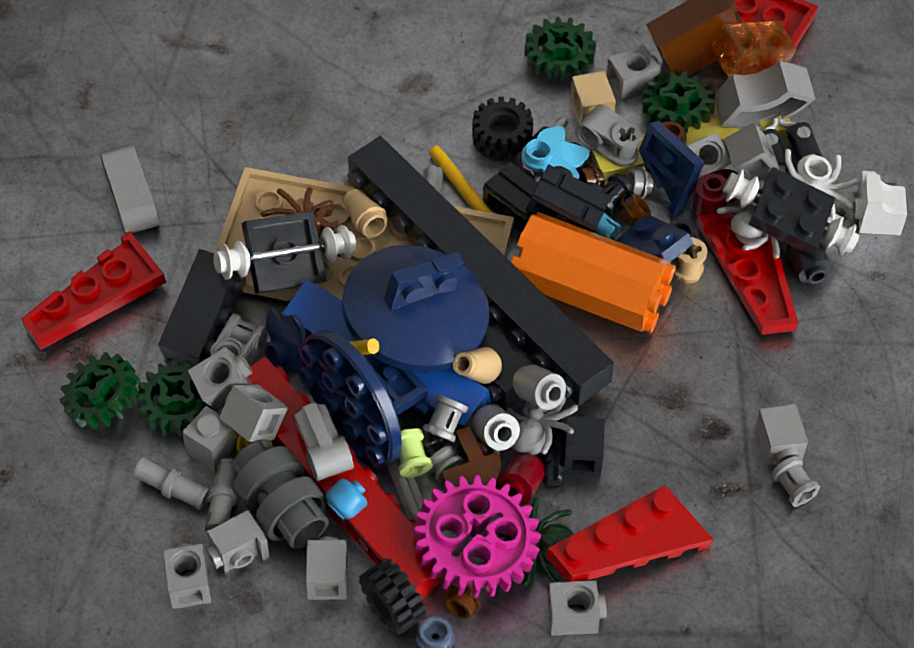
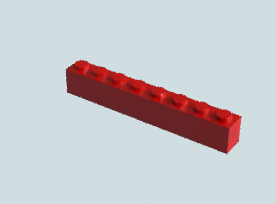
(381, 526)

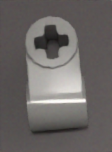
(608, 131)
(241, 339)

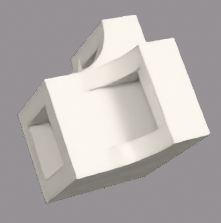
(879, 206)

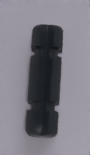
(555, 457)

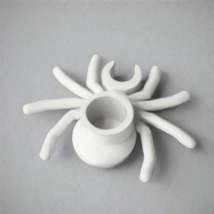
(816, 172)

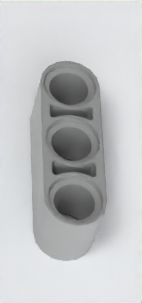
(129, 189)

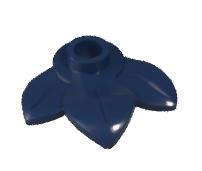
(286, 339)

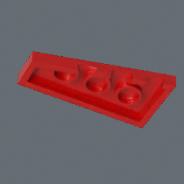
(753, 273)
(106, 286)
(631, 536)

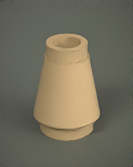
(365, 214)
(478, 365)

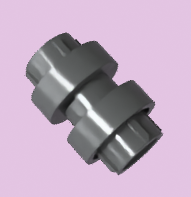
(285, 501)

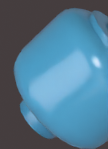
(346, 498)

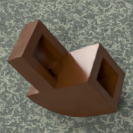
(476, 462)

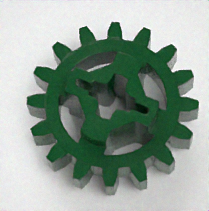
(560, 48)
(679, 100)
(99, 390)
(175, 400)

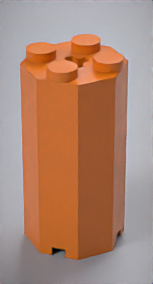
(594, 272)

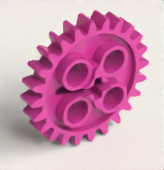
(502, 559)

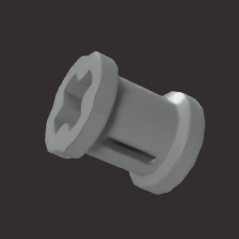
(445, 418)
(795, 481)

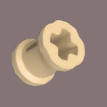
(690, 262)

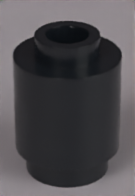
(809, 267)

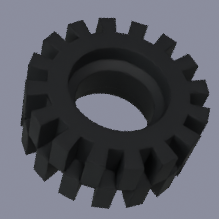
(501, 113)
(392, 596)

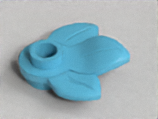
(554, 151)

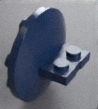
(416, 306)
(359, 394)

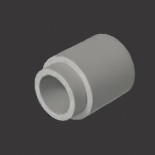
(539, 386)
(495, 427)

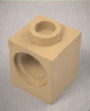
(590, 91)

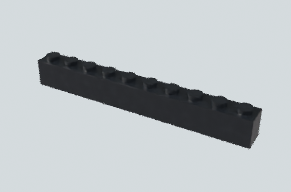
(512, 298)

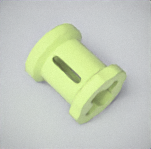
(412, 454)

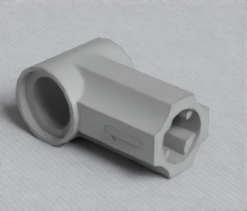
(325, 449)

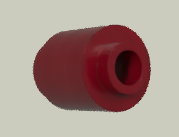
(709, 194)
(523, 475)

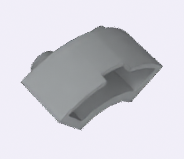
(764, 95)

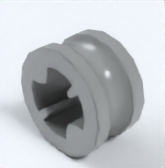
(444, 460)

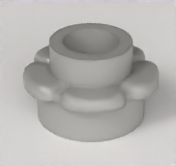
(640, 181)

